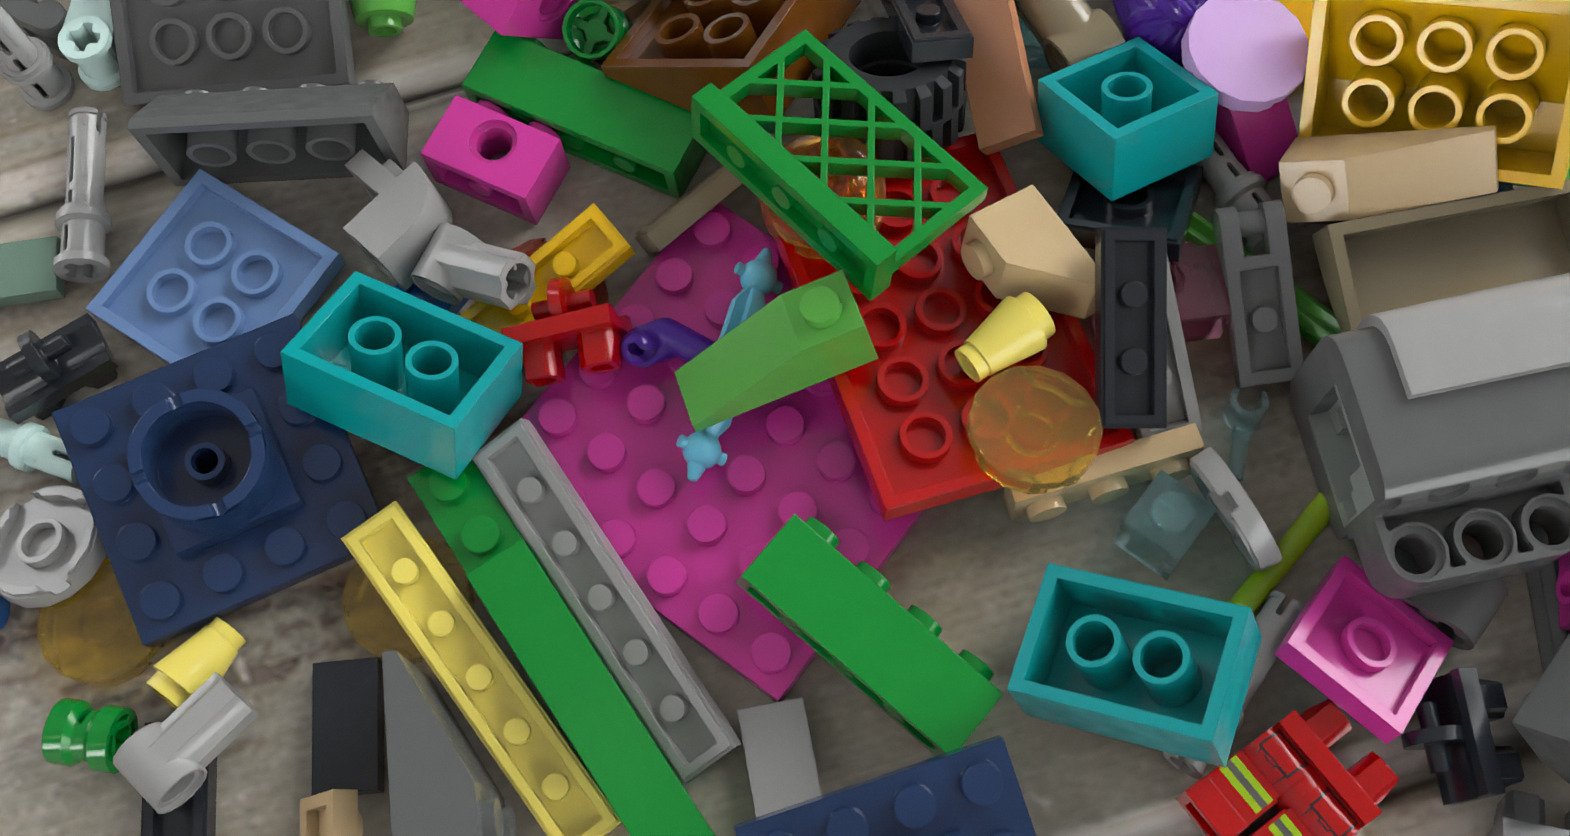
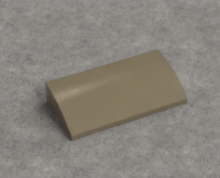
(1443, 250)

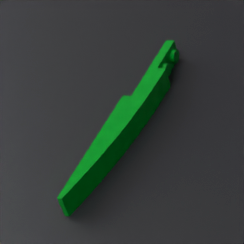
(559, 656)

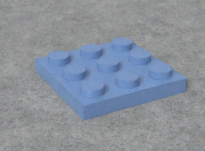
(213, 273)

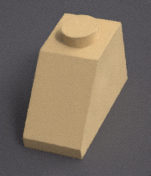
(1029, 249)

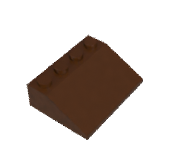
(692, 43)

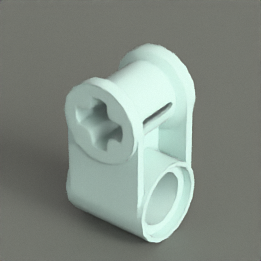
(90, 42)

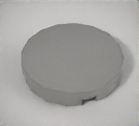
(1234, 509)
(48, 547)

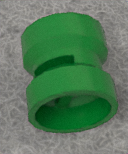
(586, 27)
(80, 733)

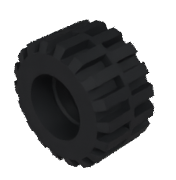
(924, 92)

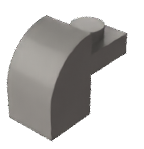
(400, 216)

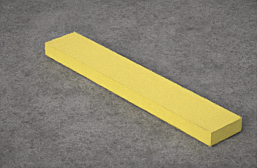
(479, 677)

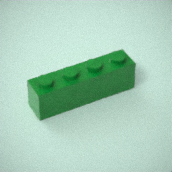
(589, 112)
(870, 637)

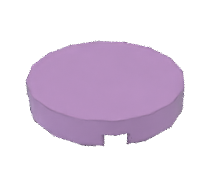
(1246, 52)

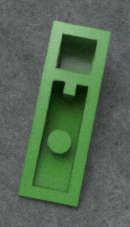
(777, 352)

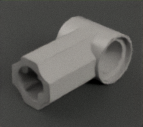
(464, 266)
(170, 756)

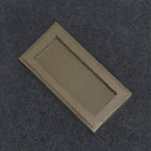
(687, 209)

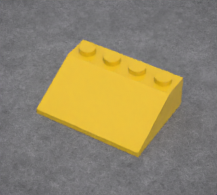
(1444, 68)

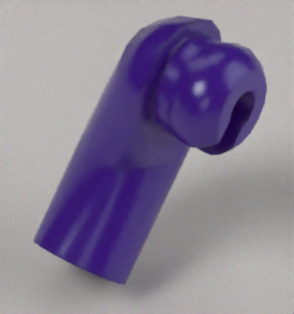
(661, 342)

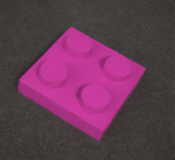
(1364, 650)

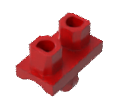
(566, 323)

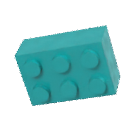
(403, 374)
(1137, 663)

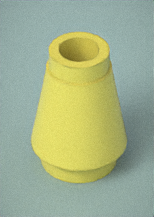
(1006, 336)
(195, 662)

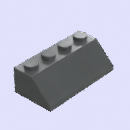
(273, 131)

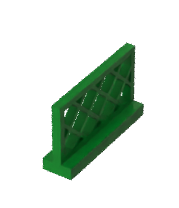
(802, 199)

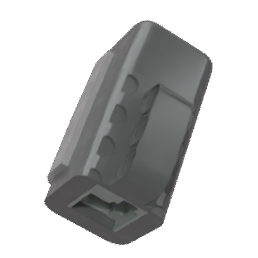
(1444, 430)

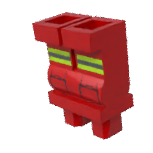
(1298, 777)

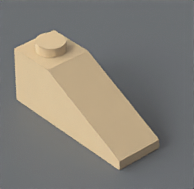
(1385, 172)

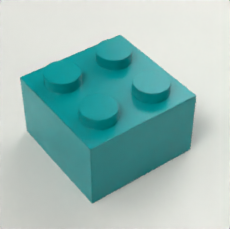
(1127, 117)

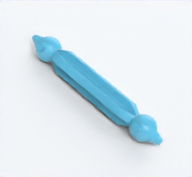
(757, 279)

